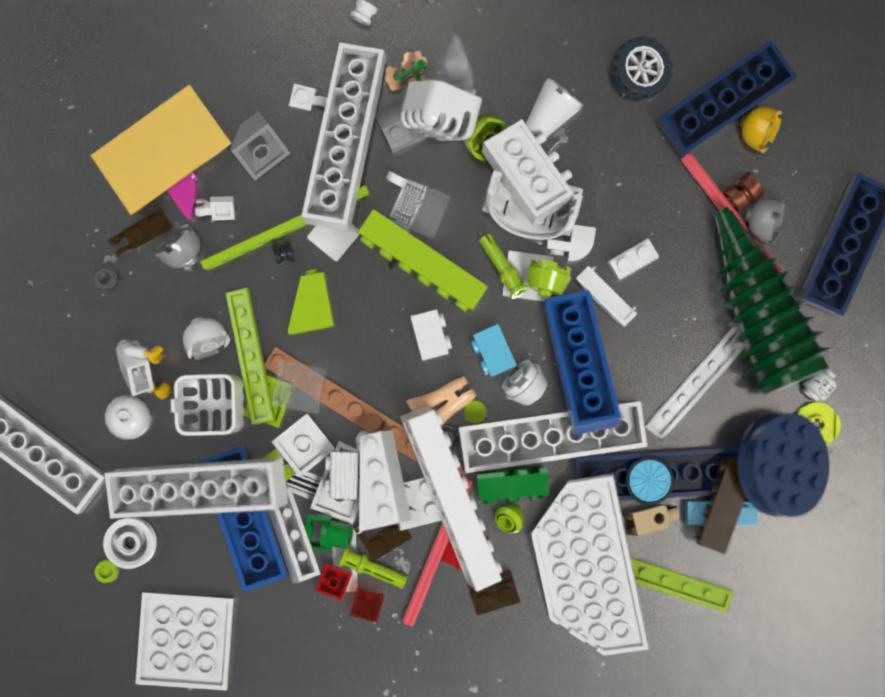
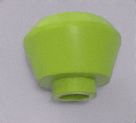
(509, 518)

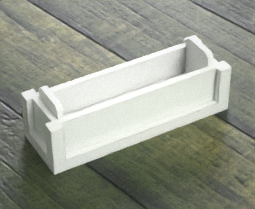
(606, 297)

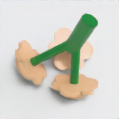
(413, 65)

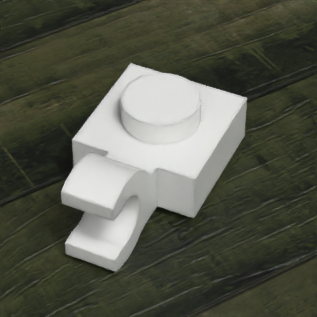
(305, 98)
(219, 207)

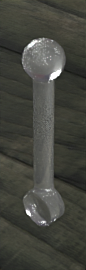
(562, 139)

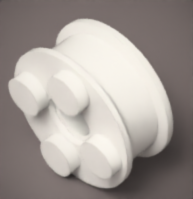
(115, 545)

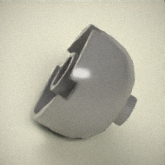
(765, 219)
(180, 248)

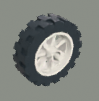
(621, 69)

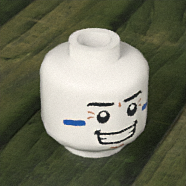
(820, 386)

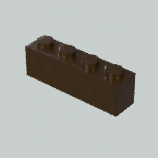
(723, 509)

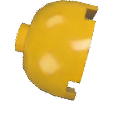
(760, 126)

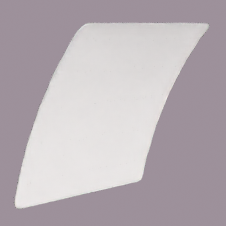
(333, 241)

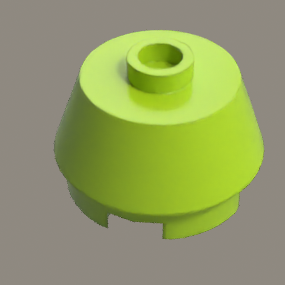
(548, 278)

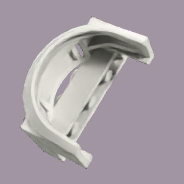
(516, 221)

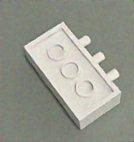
(528, 171)

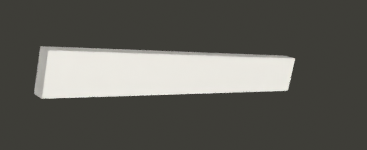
(695, 385)

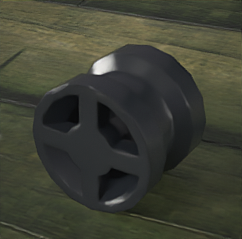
(283, 252)

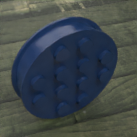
(783, 465)

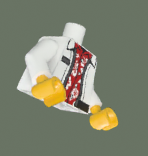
(136, 368)

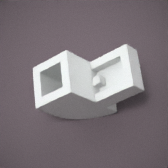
(579, 246)

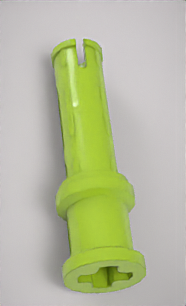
(508, 274)
(363, 565)

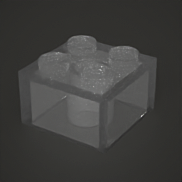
(421, 210)
(299, 386)

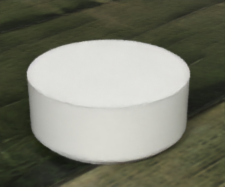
(396, 179)

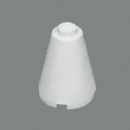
(552, 109)

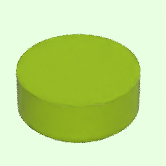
(475, 412)
(106, 571)

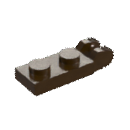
(142, 232)

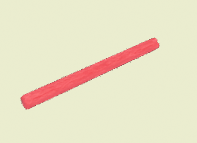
(715, 194)
(428, 573)

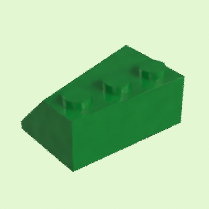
(512, 484)

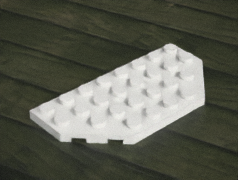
(590, 567)

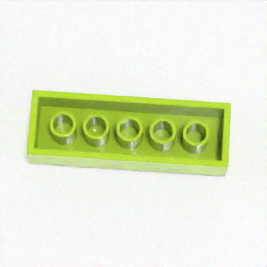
(422, 260)

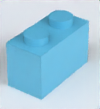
(494, 351)

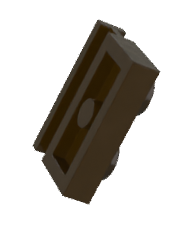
(495, 596)

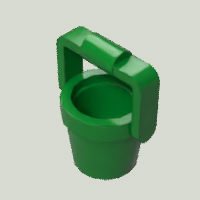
(332, 532)

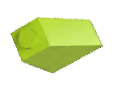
(312, 304)

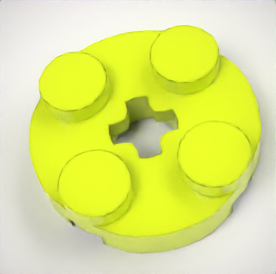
(826, 416)

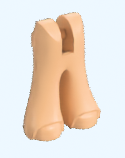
(444, 393)

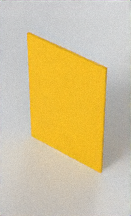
(160, 149)

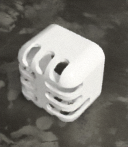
(442, 102)
(209, 404)

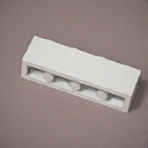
(294, 541)

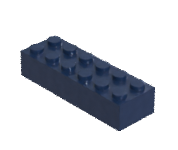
(726, 98)
(846, 247)

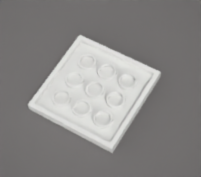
(184, 641)

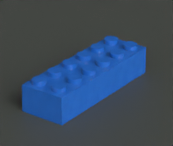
(582, 362)
(250, 538)

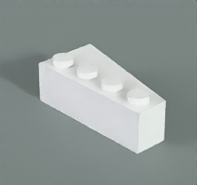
(381, 483)

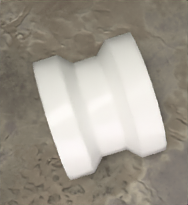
(363, 12)

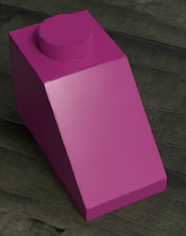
(185, 194)

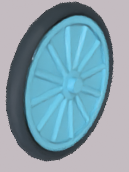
(649, 480)

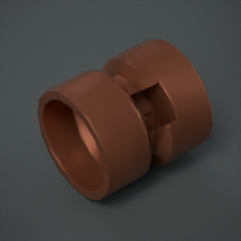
(743, 192)

